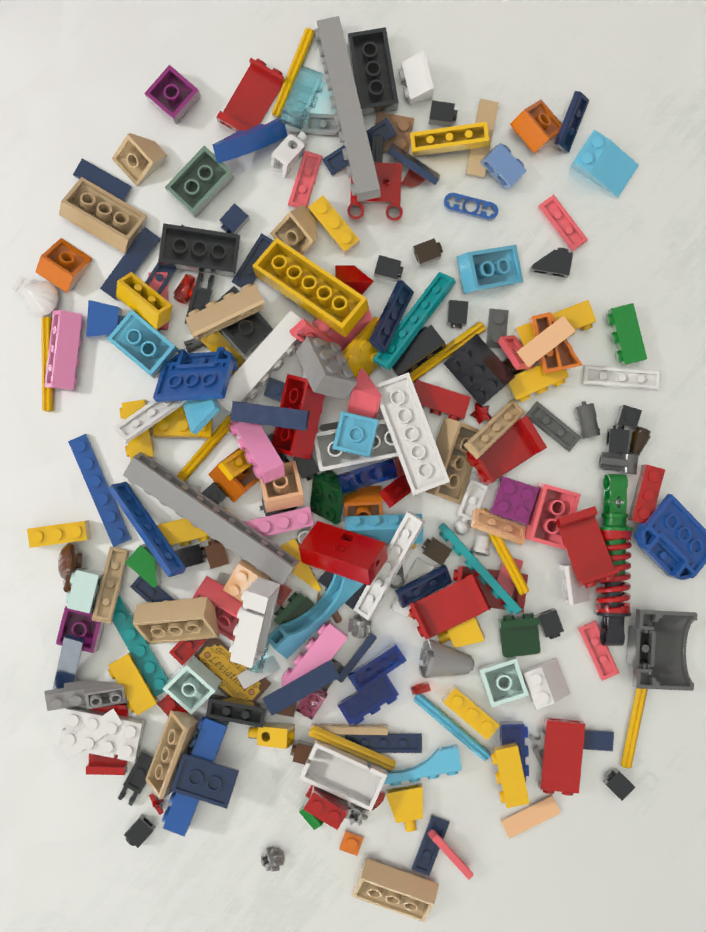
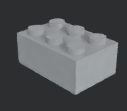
(326, 368)

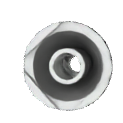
(443, 660)

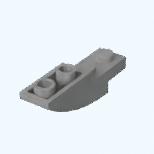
(88, 693)

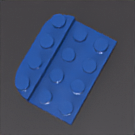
(195, 376)
(673, 540)

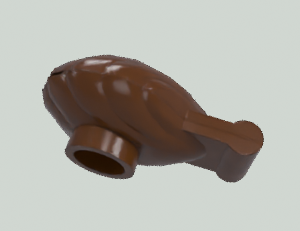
(68, 562)

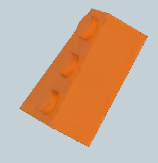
(560, 357)

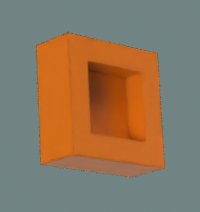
(351, 842)

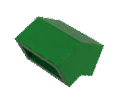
(312, 820)

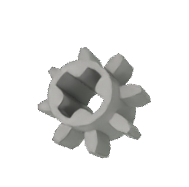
(359, 626)
(354, 818)
(272, 859)

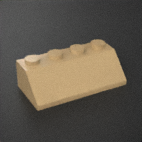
(102, 215)
(225, 312)
(454, 457)
(176, 620)
(173, 742)
(395, 890)

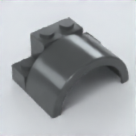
(659, 649)

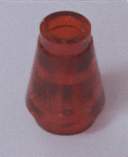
(184, 289)

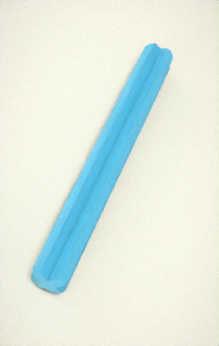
(452, 727)

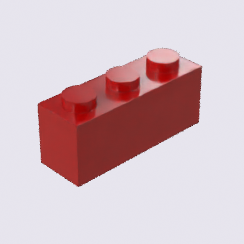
(442, 400)
(646, 493)

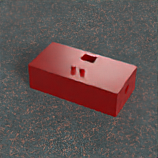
(343, 552)

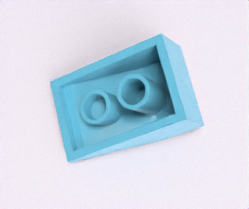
(604, 163)
(489, 268)
(142, 343)

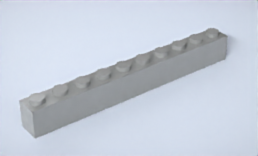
(348, 109)
(210, 518)

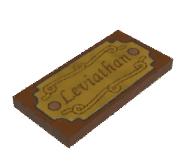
(216, 658)

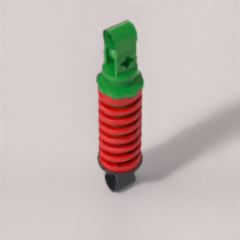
(617, 538)

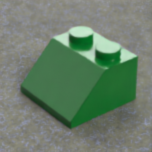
(145, 565)

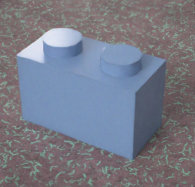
(503, 165)

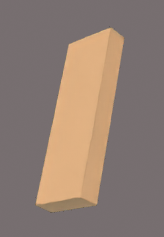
(545, 341)
(498, 526)
(530, 816)

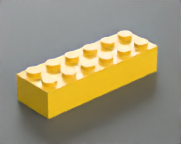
(311, 287)

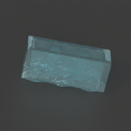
(302, 98)

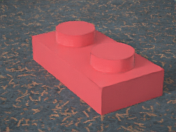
(510, 346)

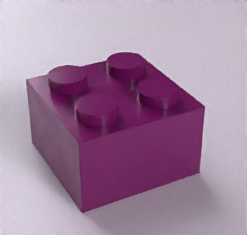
(172, 94)
(513, 500)
(80, 625)

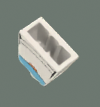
(288, 153)

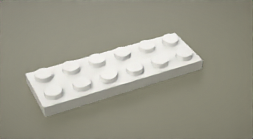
(411, 434)

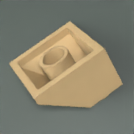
(139, 157)
(297, 229)

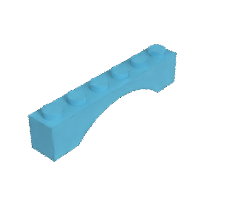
(293, 634)
(442, 761)

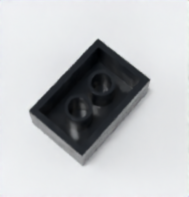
(247, 332)
(479, 370)

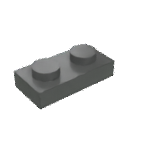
(496, 326)

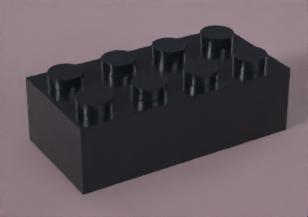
(373, 70)
(199, 250)

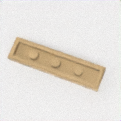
(486, 113)
(494, 429)
(110, 585)
(359, 729)

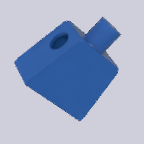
(102, 319)

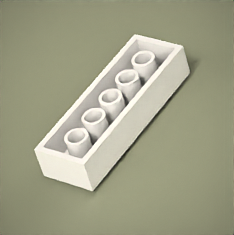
(262, 362)
(333, 459)

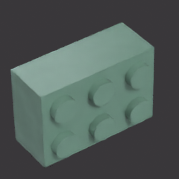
(199, 181)

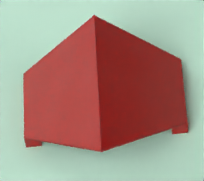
(353, 277)

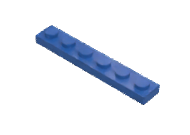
(99, 490)
(147, 529)

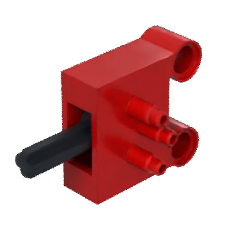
(389, 180)

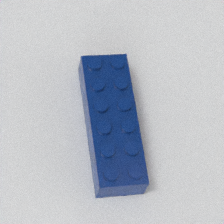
(205, 745)

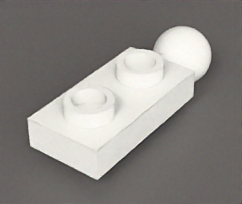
(472, 499)

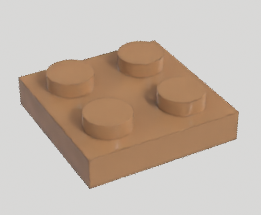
(403, 127)

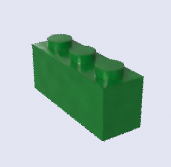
(626, 334)

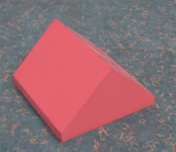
(364, 397)

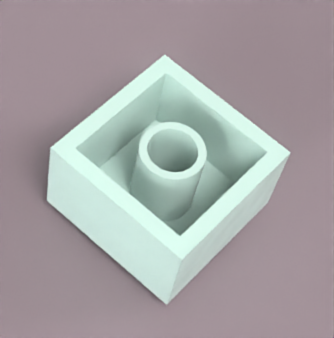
(84, 590)
(503, 681)
(192, 684)

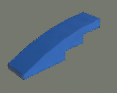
(249, 141)

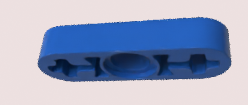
(483, 215)

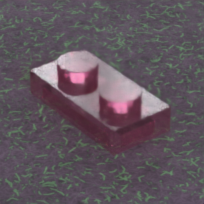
(310, 704)

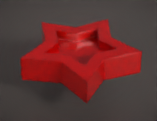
(481, 413)
(157, 803)

